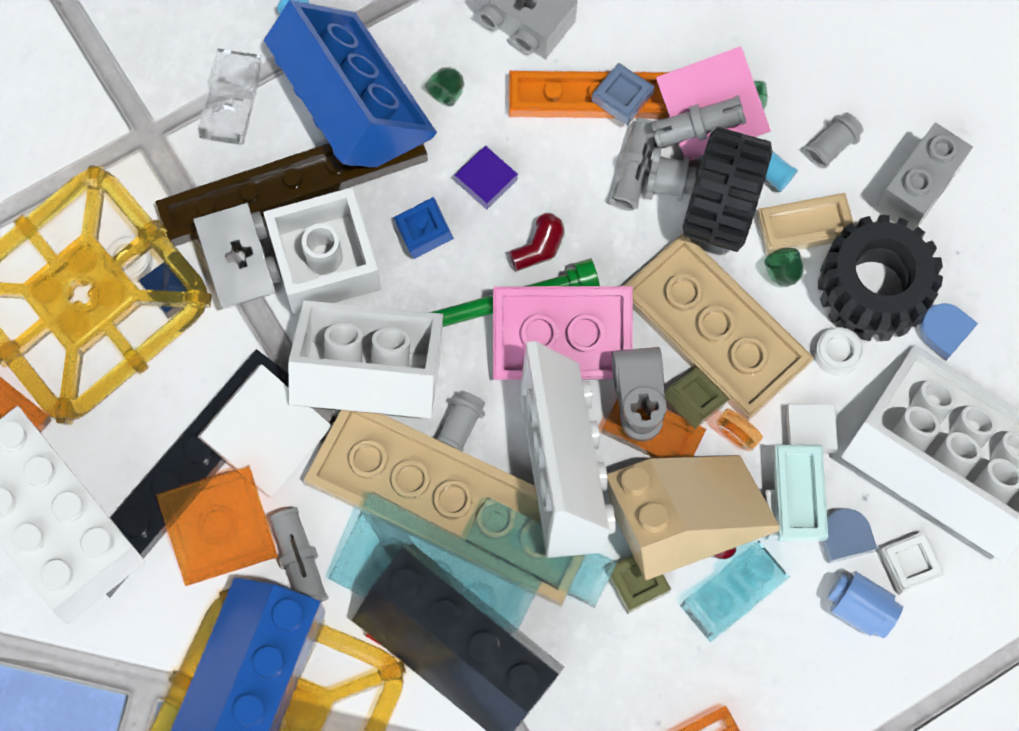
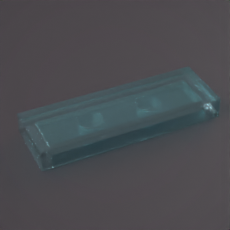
(522, 544)

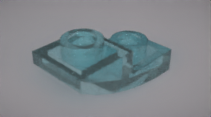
(734, 591)

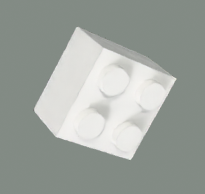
(323, 249)

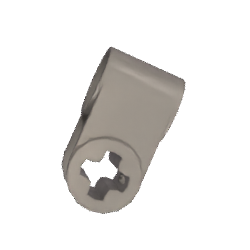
(640, 384)

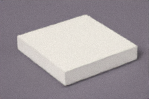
(264, 430)

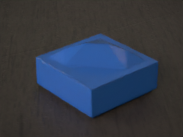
(423, 227)

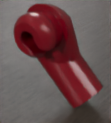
(543, 245)

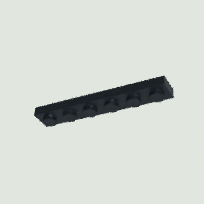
(184, 463)

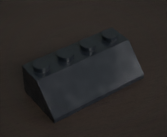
(456, 641)

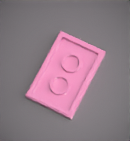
(571, 320)

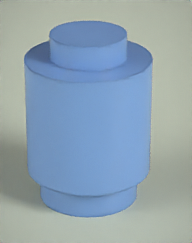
(864, 604)

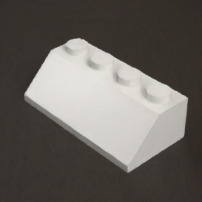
(564, 455)

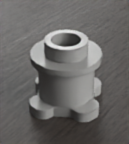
(670, 176)

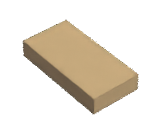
(804, 222)

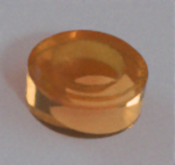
(739, 430)

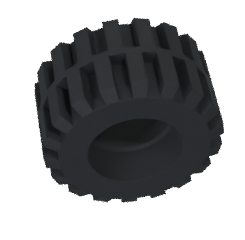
(727, 189)
(903, 253)

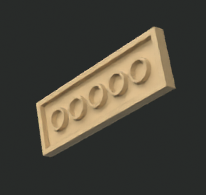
(417, 472)

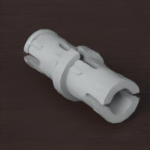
(698, 122)
(634, 165)
(288, 527)

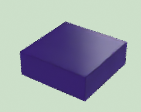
(486, 177)

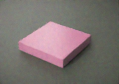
(709, 83)

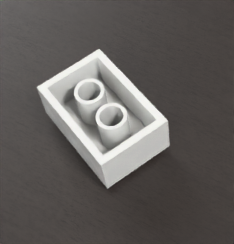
(365, 359)

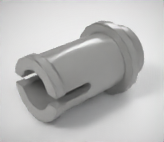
(842, 133)
(461, 419)

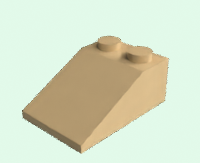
(687, 509)

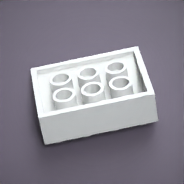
(946, 451)

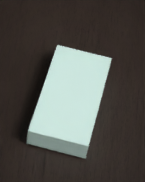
(800, 493)

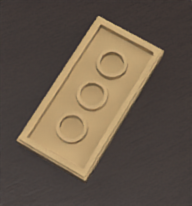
(717, 326)

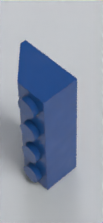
(347, 84)
(251, 660)

